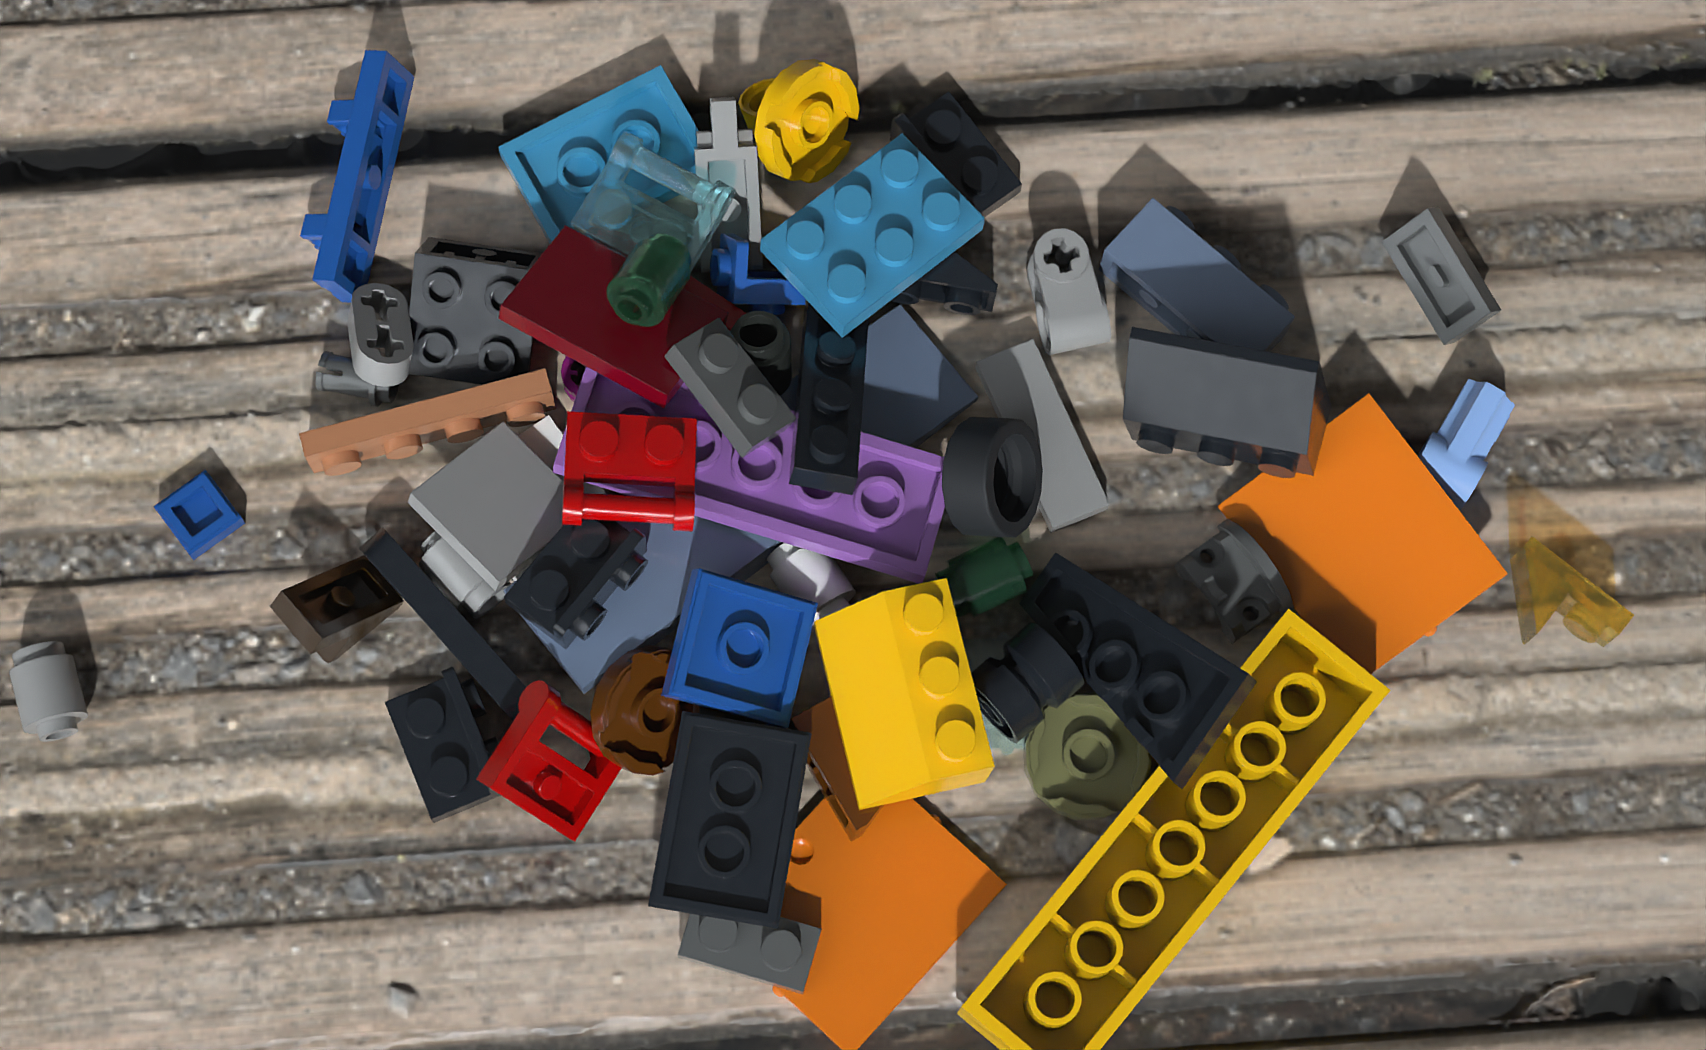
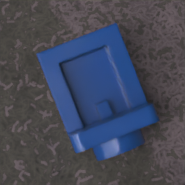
(758, 288)

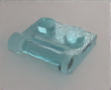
(624, 216)

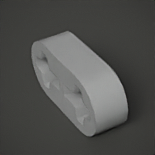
(368, 333)

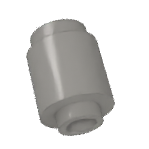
(457, 578)
(47, 691)

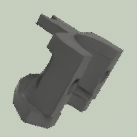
(1236, 579)

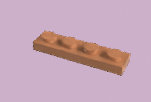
(406, 428)

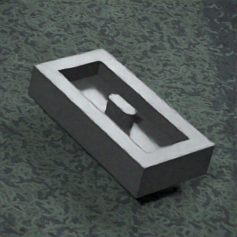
(1441, 275)
(730, 387)
(753, 951)

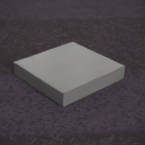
(493, 505)

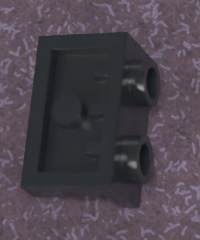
(960, 153)
(576, 576)
(444, 743)

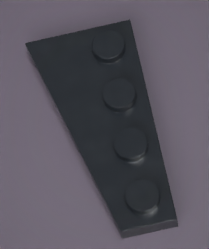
(1147, 671)

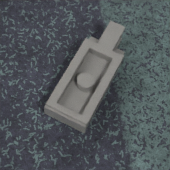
(732, 158)

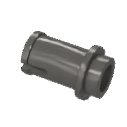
(350, 382)

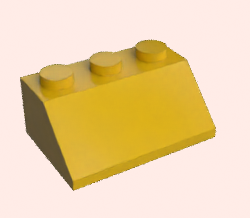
(904, 695)

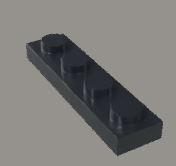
(828, 406)

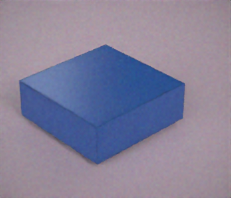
(199, 514)

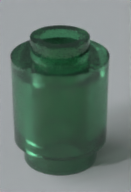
(650, 280)
(986, 576)

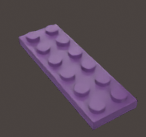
(881, 527)

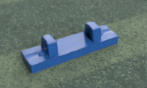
(364, 175)

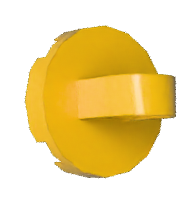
(801, 119)

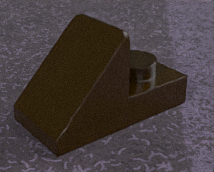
(337, 607)

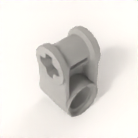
(1067, 303)

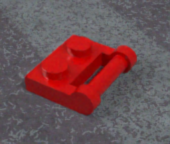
(630, 453)
(540, 777)

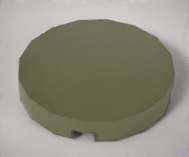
(1084, 759)

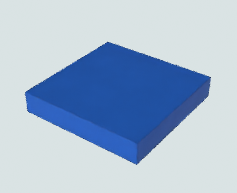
(739, 648)

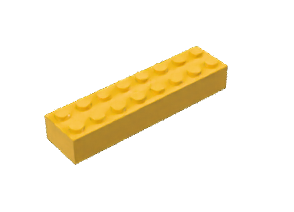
(1175, 852)

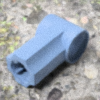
(1464, 439)

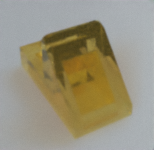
(1549, 584)

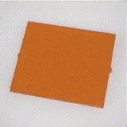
(1367, 540)
(883, 911)

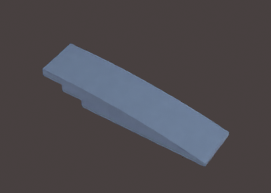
(905, 399)

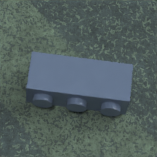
(1191, 284)

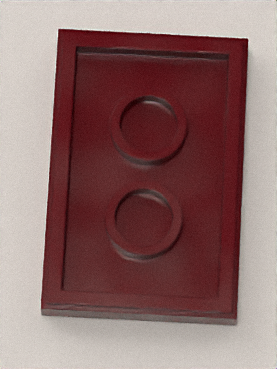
(568, 309)

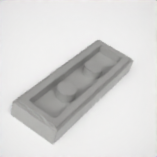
(1024, 390)

